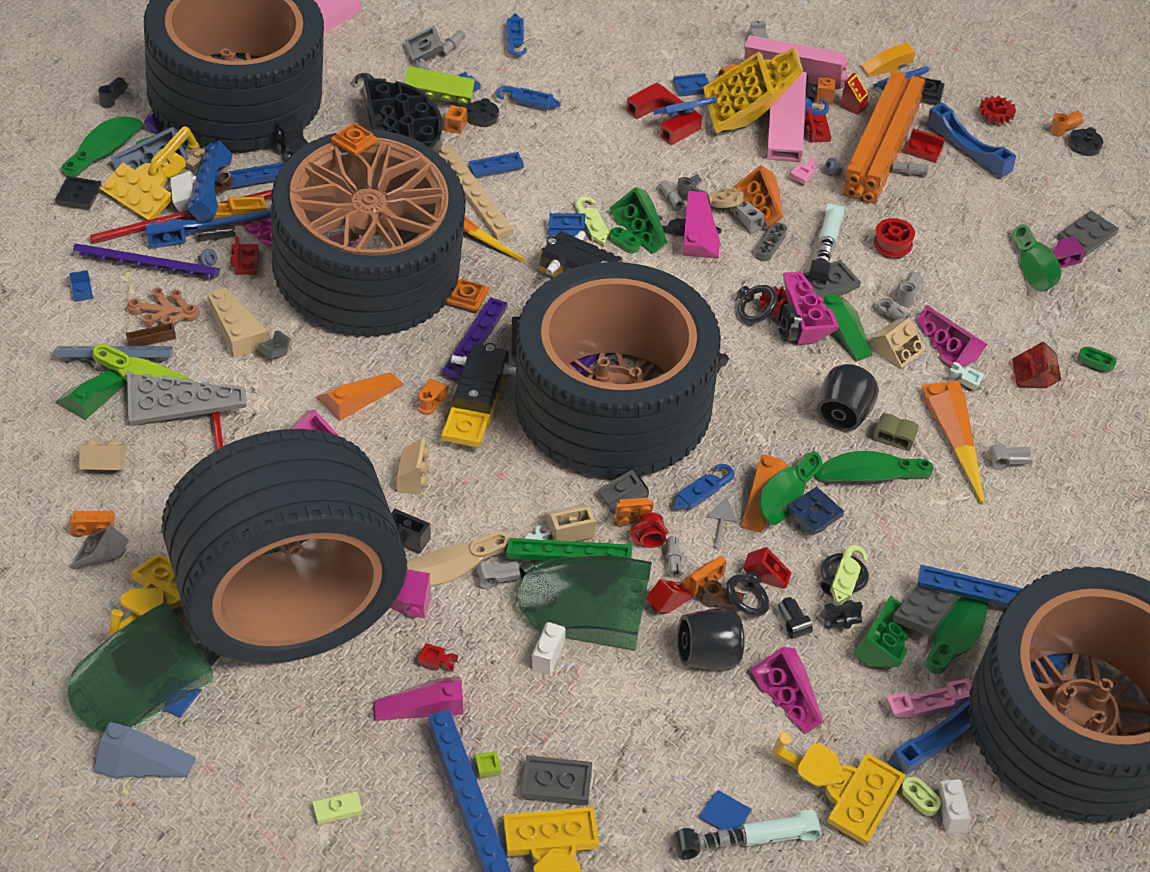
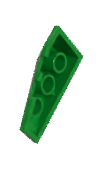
(640, 218)
(850, 329)
(91, 394)
(884, 640)

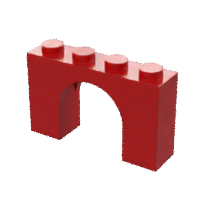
(656, 97)

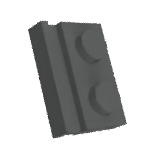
(624, 487)

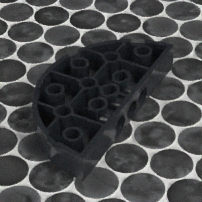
(403, 111)

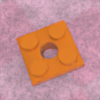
(354, 139)
(471, 301)
(630, 510)

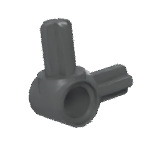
(688, 184)

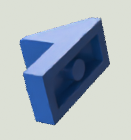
(81, 285)

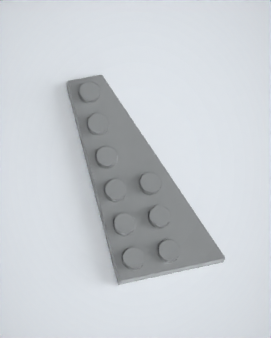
(170, 398)

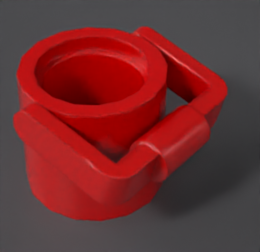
(651, 530)

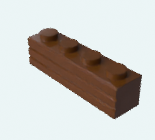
(151, 335)

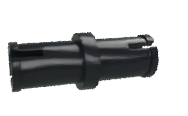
(216, 232)

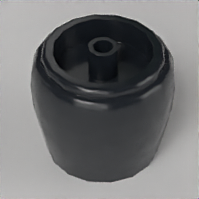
(847, 397)
(711, 639)

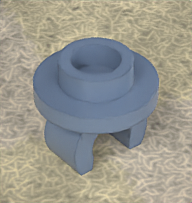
(831, 166)
(208, 257)

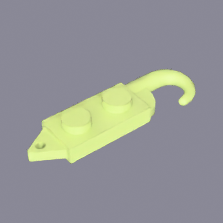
(593, 222)
(846, 574)

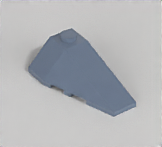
(146, 150)
(133, 753)

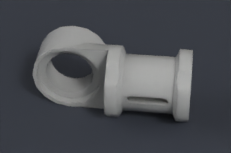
(894, 309)

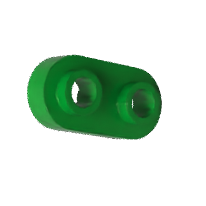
(624, 240)
(1097, 359)

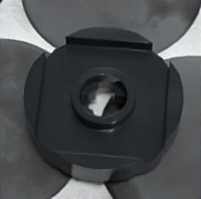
(477, 108)
(1079, 139)
(789, 322)

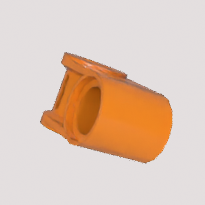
(431, 396)

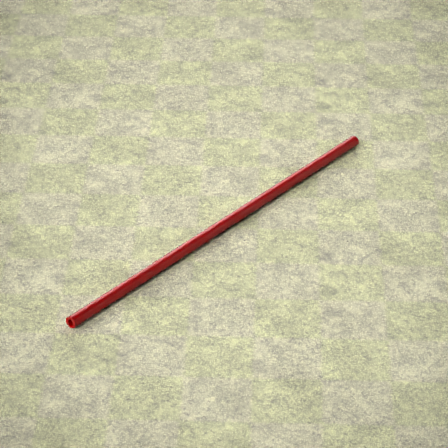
(138, 227)

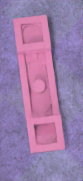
(930, 702)

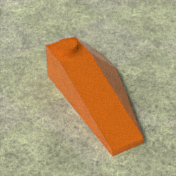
(763, 193)
(353, 396)
(767, 467)

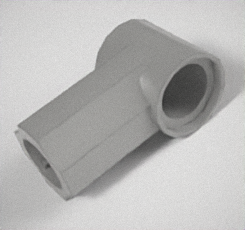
(909, 289)
(1003, 456)
(492, 574)

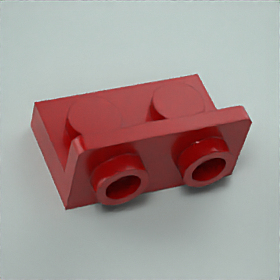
(817, 127)
(924, 146)
(245, 258)

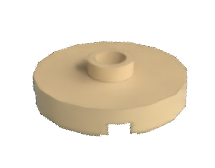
(726, 198)

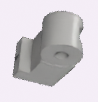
(758, 29)
(749, 216)

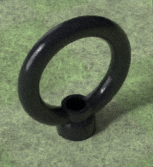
(746, 295)
(827, 579)
(751, 582)

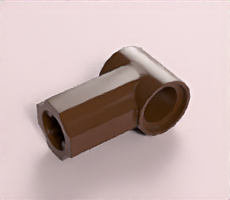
(715, 595)

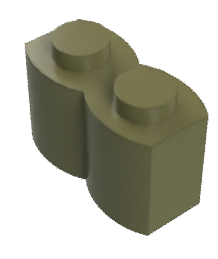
(896, 432)

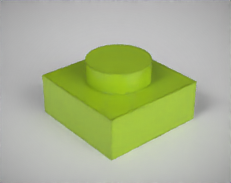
(488, 764)

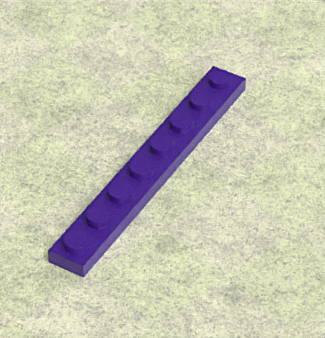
(139, 259)

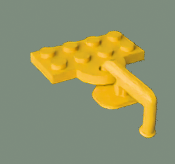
(143, 188)
(158, 586)
(858, 792)
(552, 837)

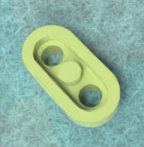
(921, 797)

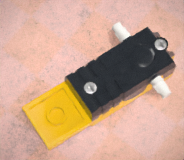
(569, 251)
(477, 394)

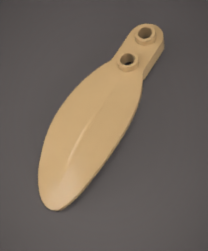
(458, 559)

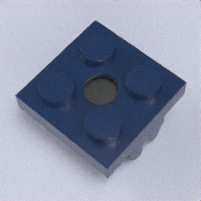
(814, 511)

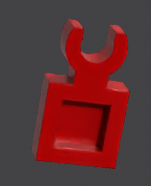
(435, 656)

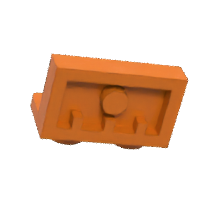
(90, 521)
(710, 571)

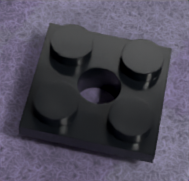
(932, 91)

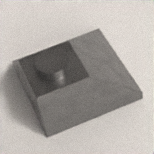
(100, 547)

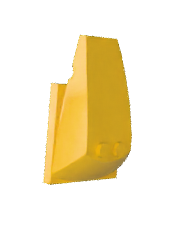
(751, 89)

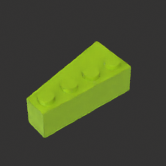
(441, 85)

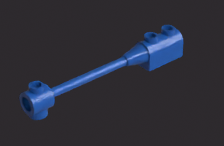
(175, 230)

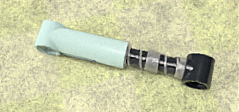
(827, 241)
(802, 826)

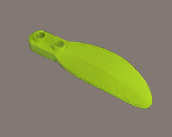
(122, 363)

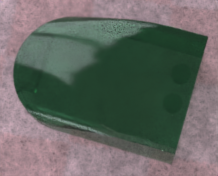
(590, 596)
(138, 672)

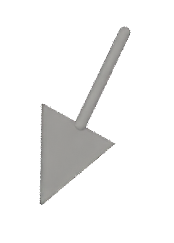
(723, 513)

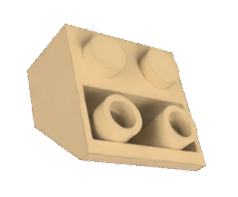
(899, 342)
(102, 455)
(413, 467)
(571, 523)

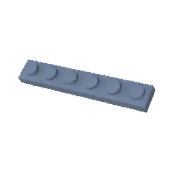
(143, 352)

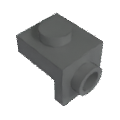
(276, 347)

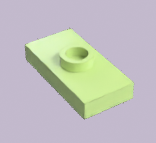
(337, 808)

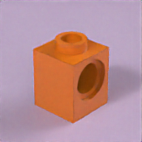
(825, 90)
(455, 119)

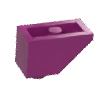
(1069, 252)

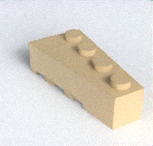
(236, 323)

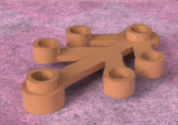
(186, 311)

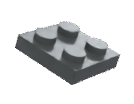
(424, 44)

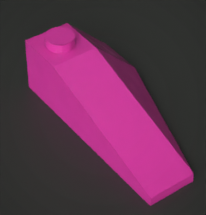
(816, 318)
(788, 685)

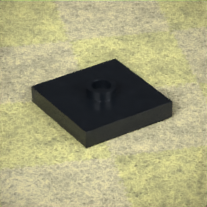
(78, 192)

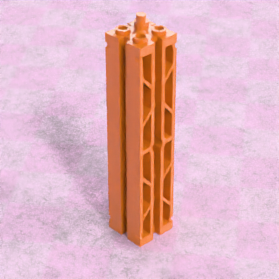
(883, 137)

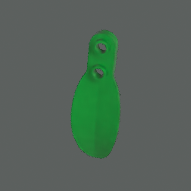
(101, 142)
(1036, 260)
(872, 467)
(786, 487)
(956, 633)

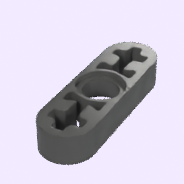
(770, 235)

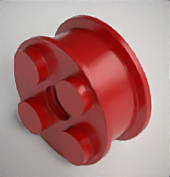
(894, 237)

